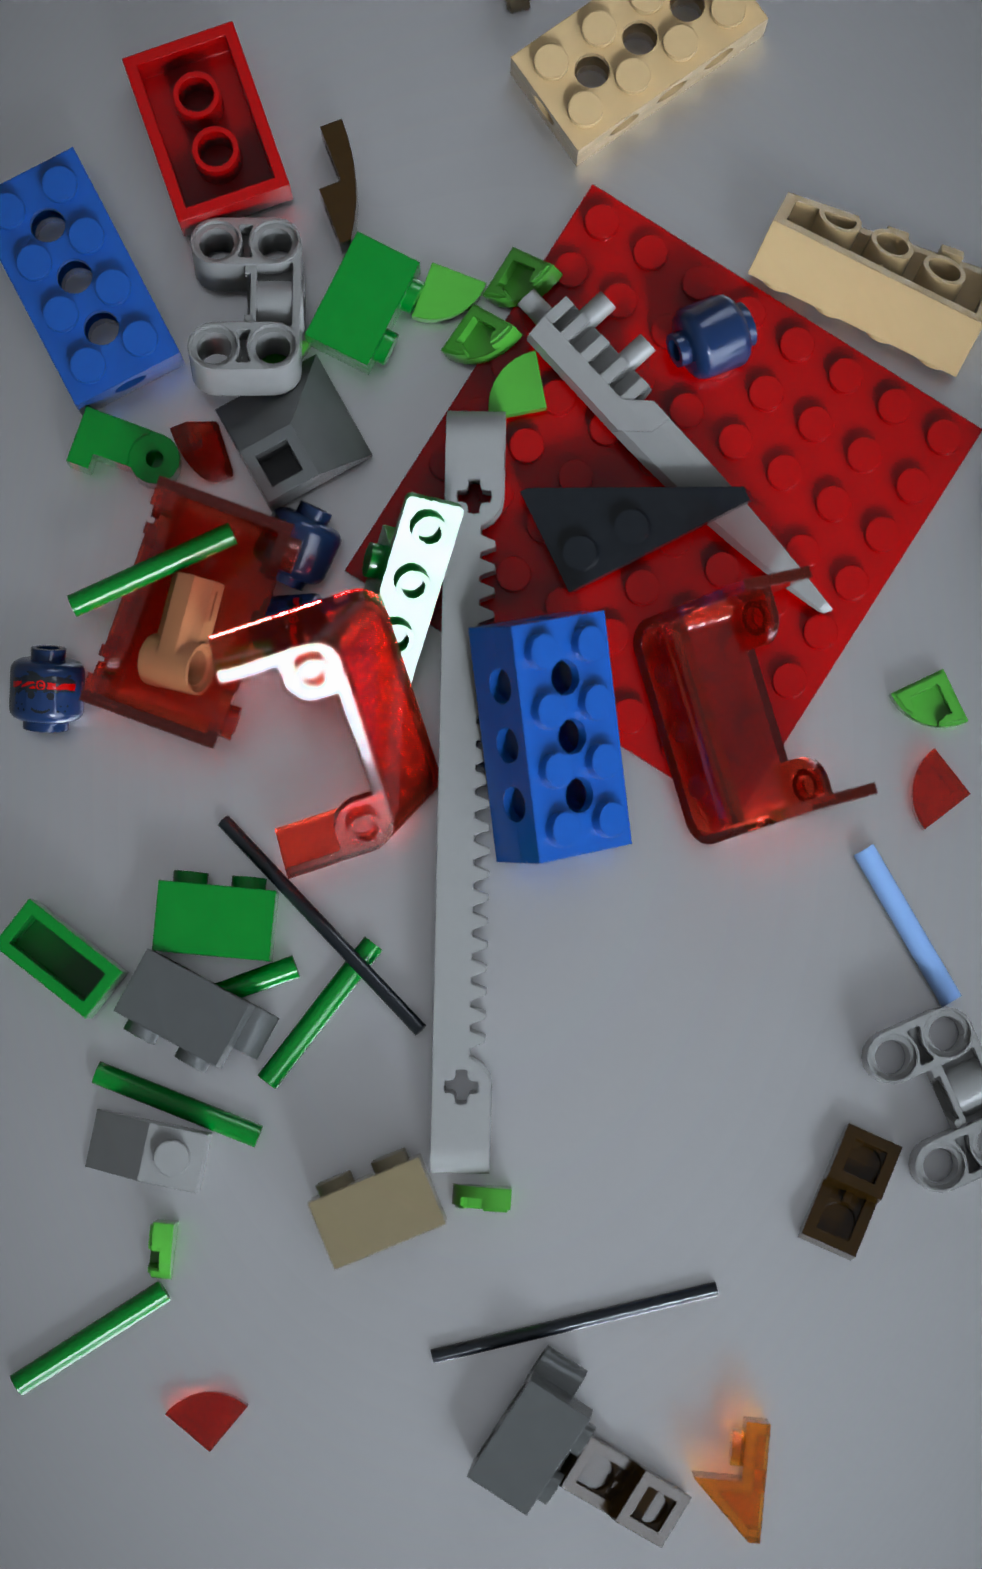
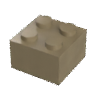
(377, 1209)

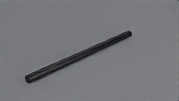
(321, 924)
(574, 1322)

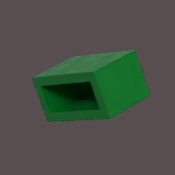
(364, 304)
(215, 918)
(61, 958)

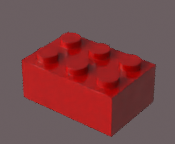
(208, 127)

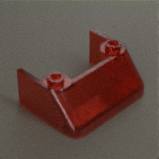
(352, 650)
(719, 716)

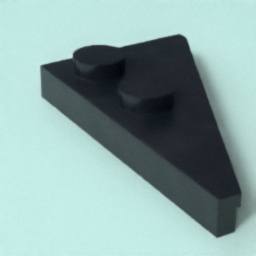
(611, 527)

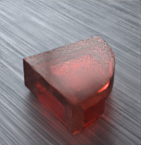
(203, 449)
(935, 789)
(207, 1415)

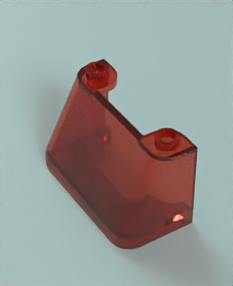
(249, 577)

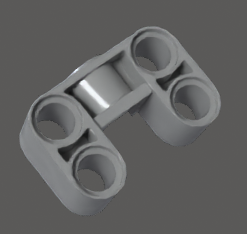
(274, 306)
(957, 1084)

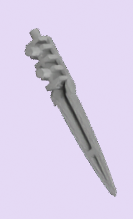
(617, 397)

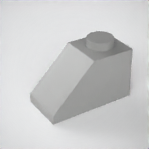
(149, 1150)

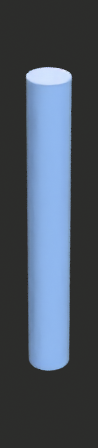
(907, 925)

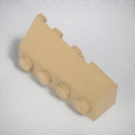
(874, 281)

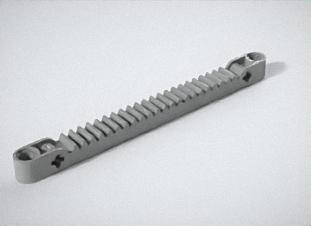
(463, 1128)

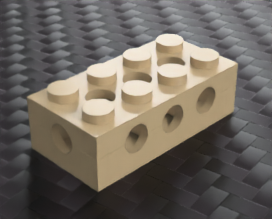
(635, 84)

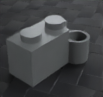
(191, 1013)
(535, 1434)

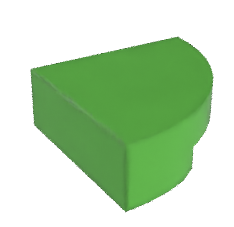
(518, 277)
(446, 295)
(480, 338)
(518, 388)
(930, 702)
(482, 1197)
(162, 1245)

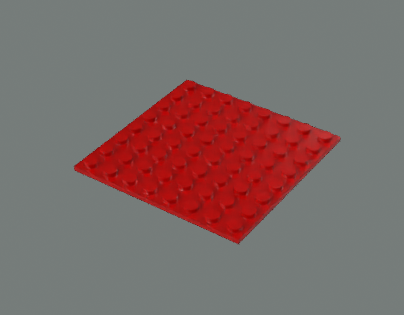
(814, 429)

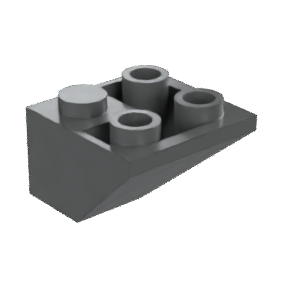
(294, 437)

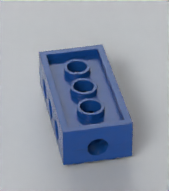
(117, 295)
(550, 736)

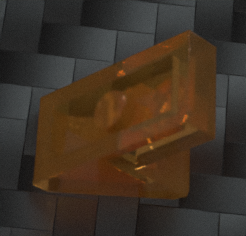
(742, 1494)

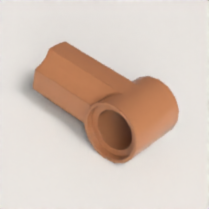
(180, 651)

